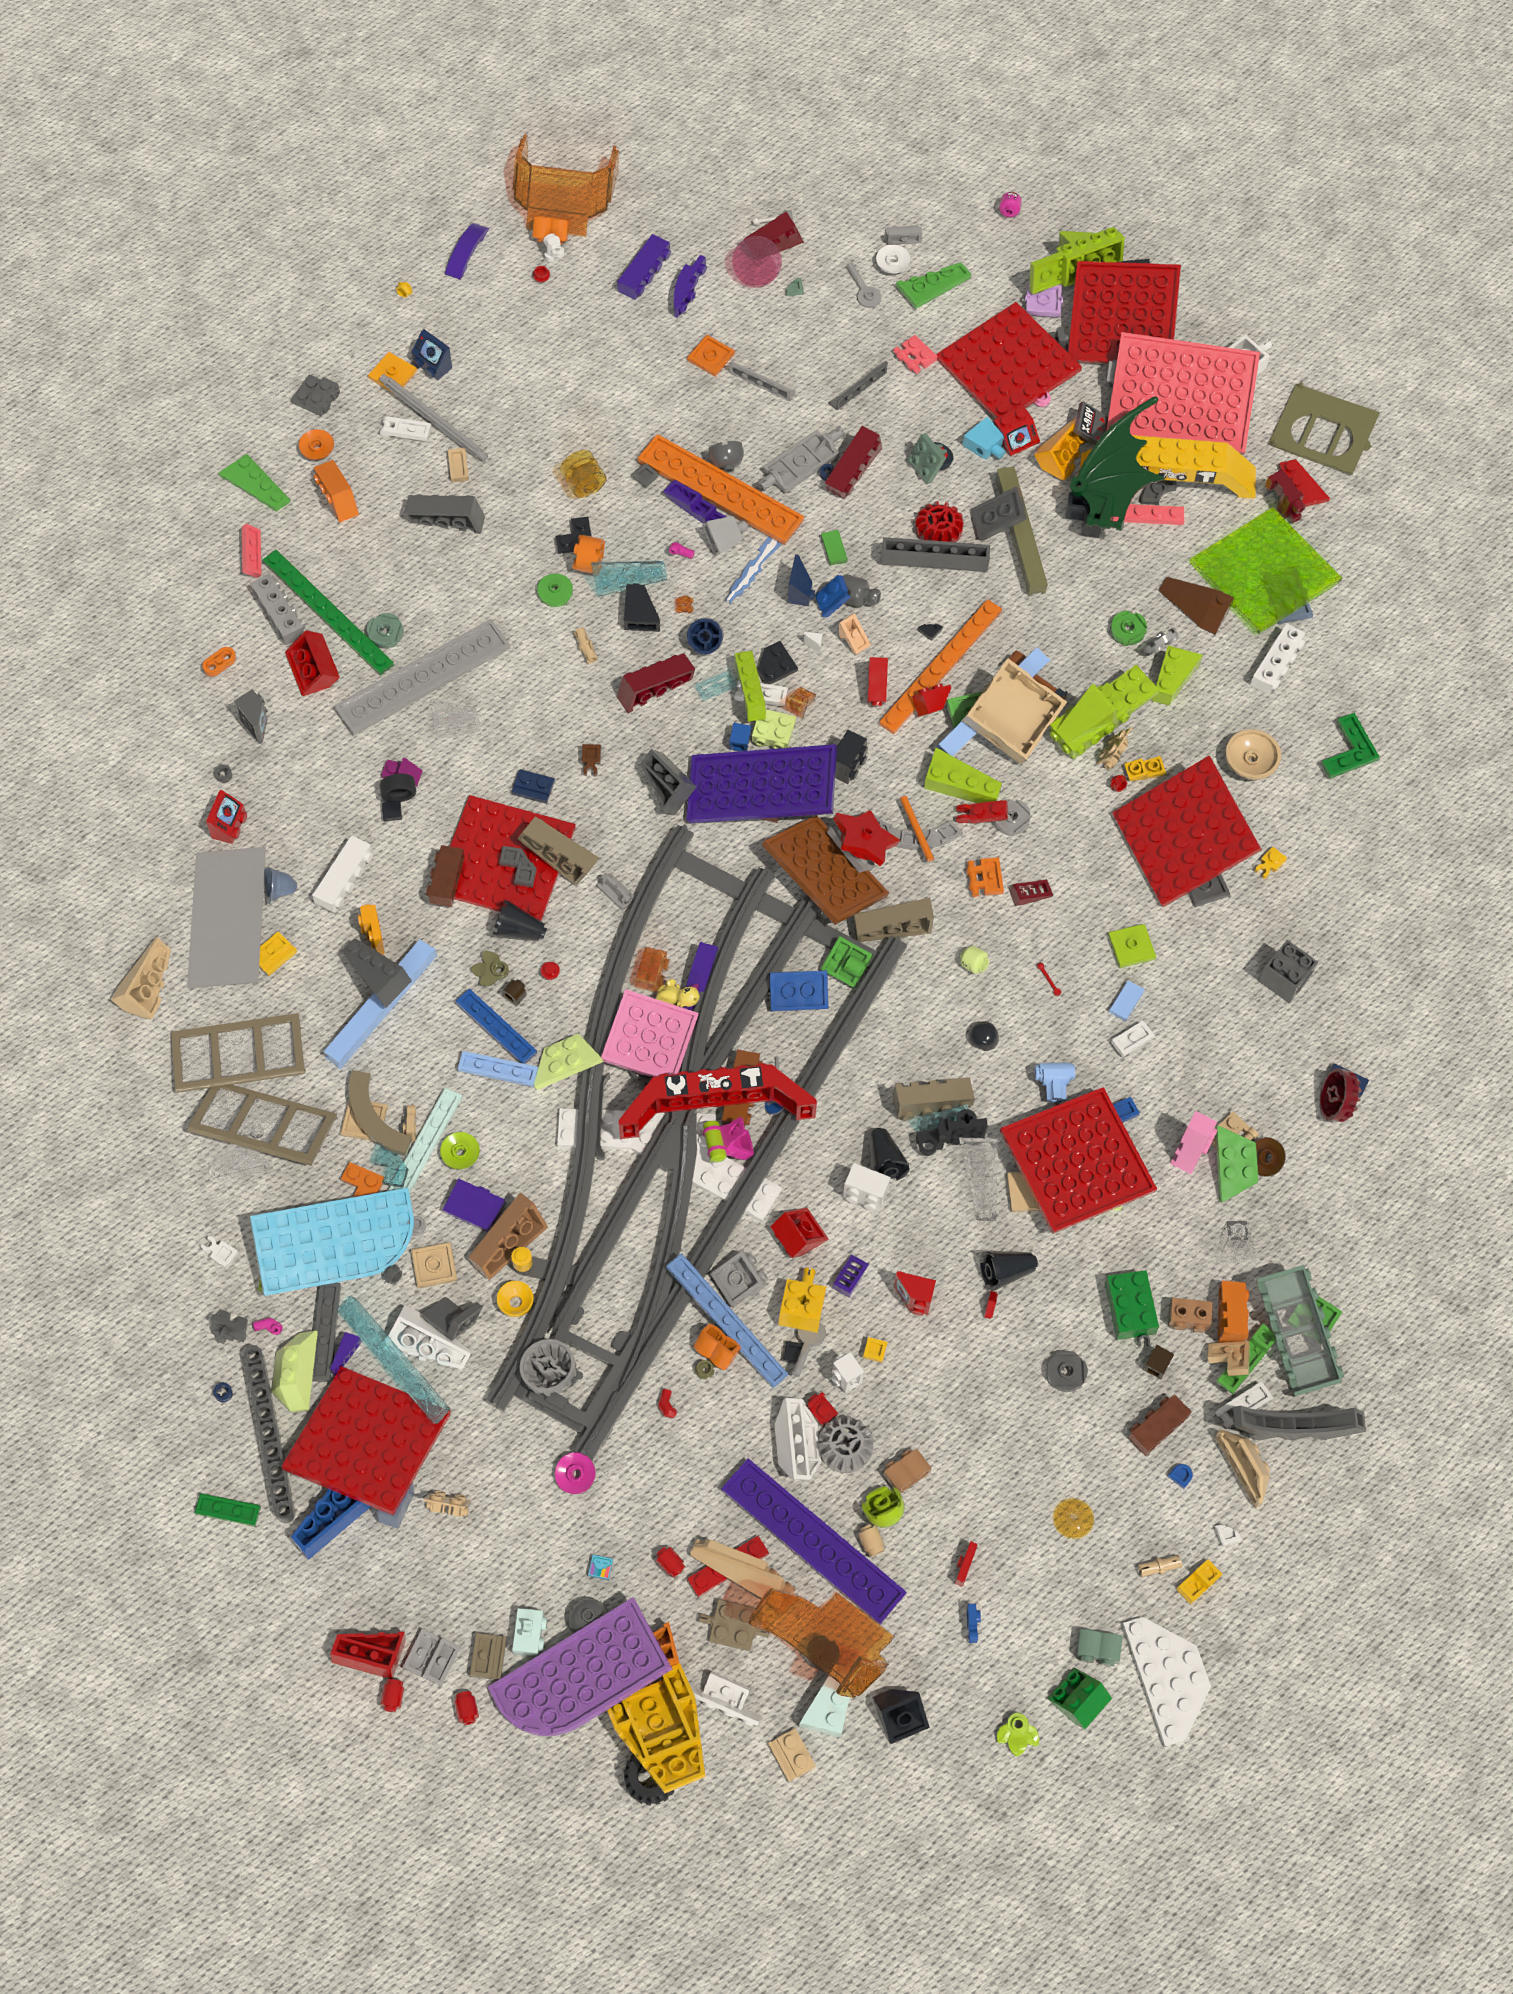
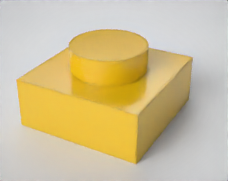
(875, 1350)

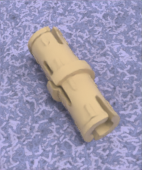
(585, 645)
(1160, 1566)

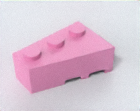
(1194, 1142)

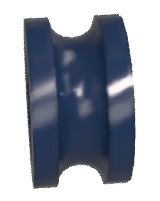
(823, 475)
(227, 1396)

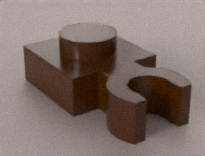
(591, 755)

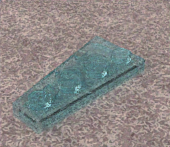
(613, 576)

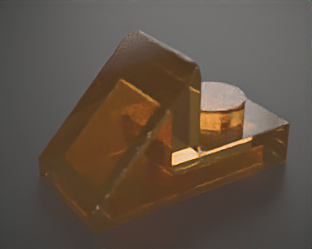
(799, 701)

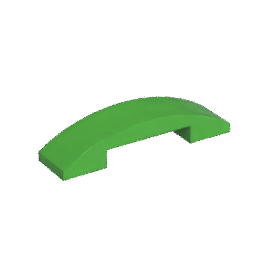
(1259, 1346)

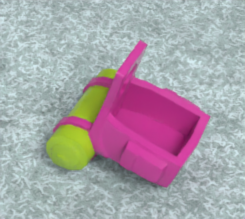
(727, 1140)

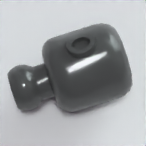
(859, 591)

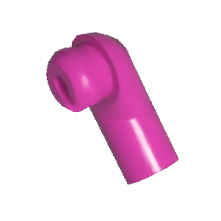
(676, 548)
(269, 1324)

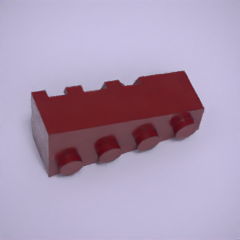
(854, 462)
(654, 681)

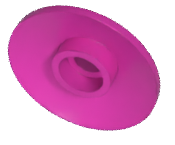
(565, 1473)

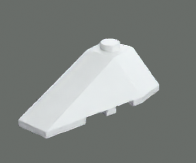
(419, 1338)

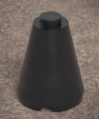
(518, 924)
(886, 1155)
(1005, 1267)

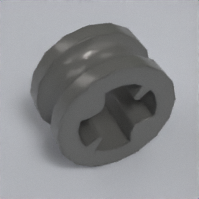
(219, 777)

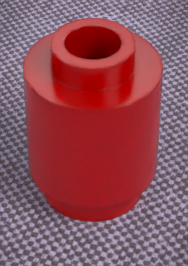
(670, 1561)
(392, 1695)
(466, 1708)

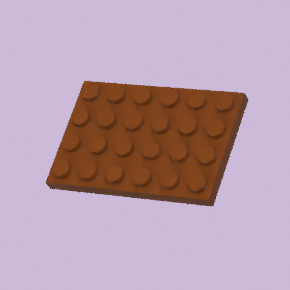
(824, 870)

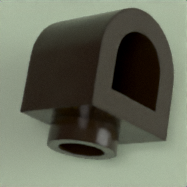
(514, 991)

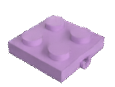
(1045, 302)

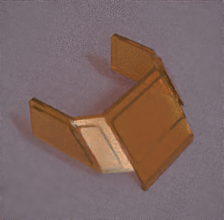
(563, 191)
(833, 1637)

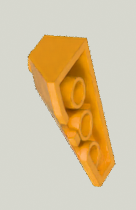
(1059, 452)

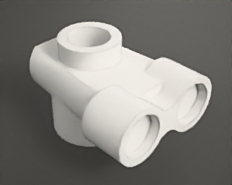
(554, 247)

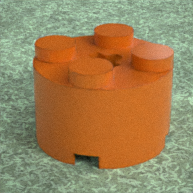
(588, 550)

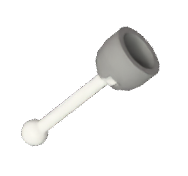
(755, 221)

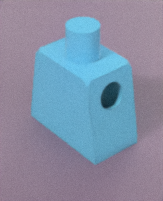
(985, 440)

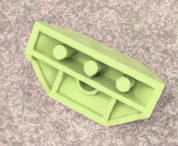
(295, 1371)

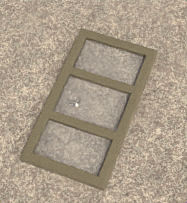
(237, 1053)
(263, 1123)

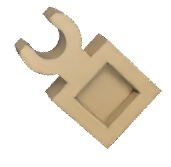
(410, 1127)

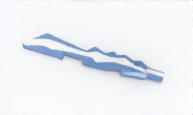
(752, 568)

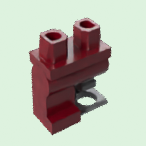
(1287, 494)

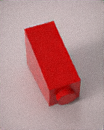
(877, 681)

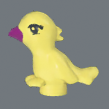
(675, 995)

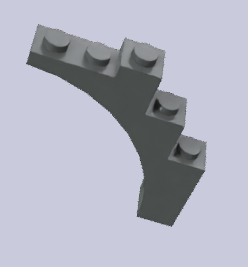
(1293, 1426)

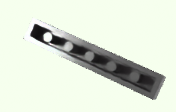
(935, 554)

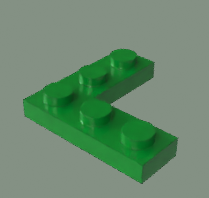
(1362, 749)

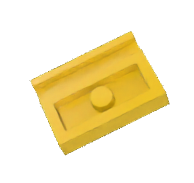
(275, 953)

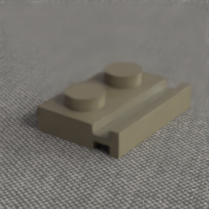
(488, 1656)

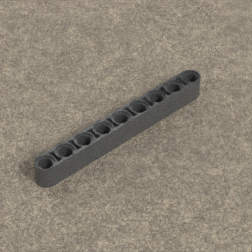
(265, 1425)

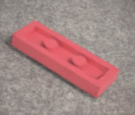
(251, 550)

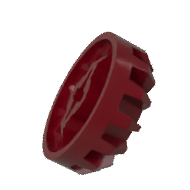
(1339, 1095)

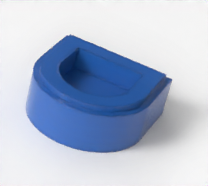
(1181, 1475)

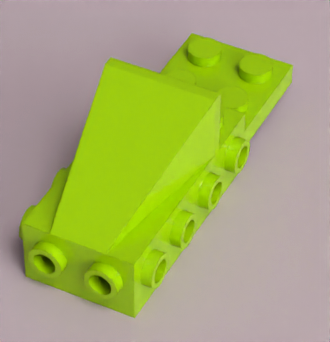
(1074, 247)
(1102, 711)

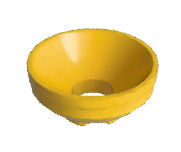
(511, 1290)

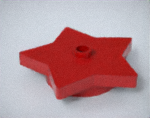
(865, 836)

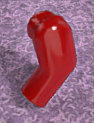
(664, 1404)

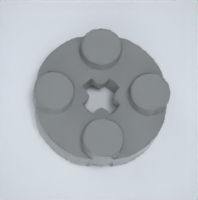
(1155, 644)
(1021, 821)

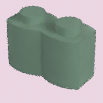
(1099, 1646)

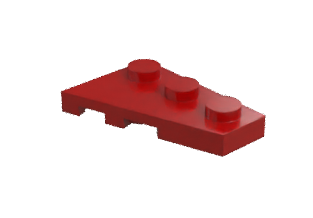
(1304, 482)

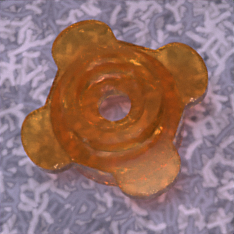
(684, 600)

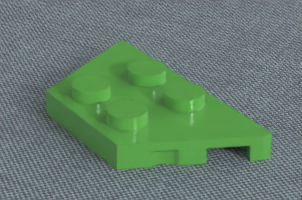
(1235, 1163)

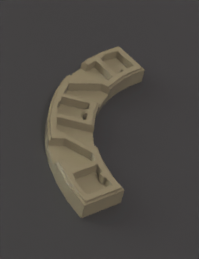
(368, 1118)

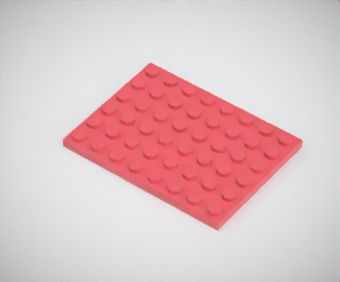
(1200, 389)

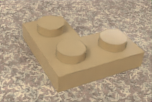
(1235, 1353)

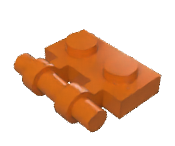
(991, 877)

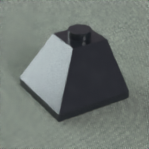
(901, 1713)

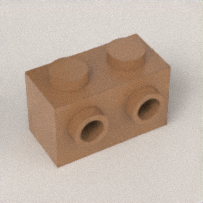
(1190, 1314)

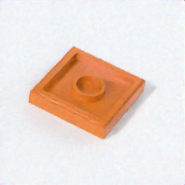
(711, 355)

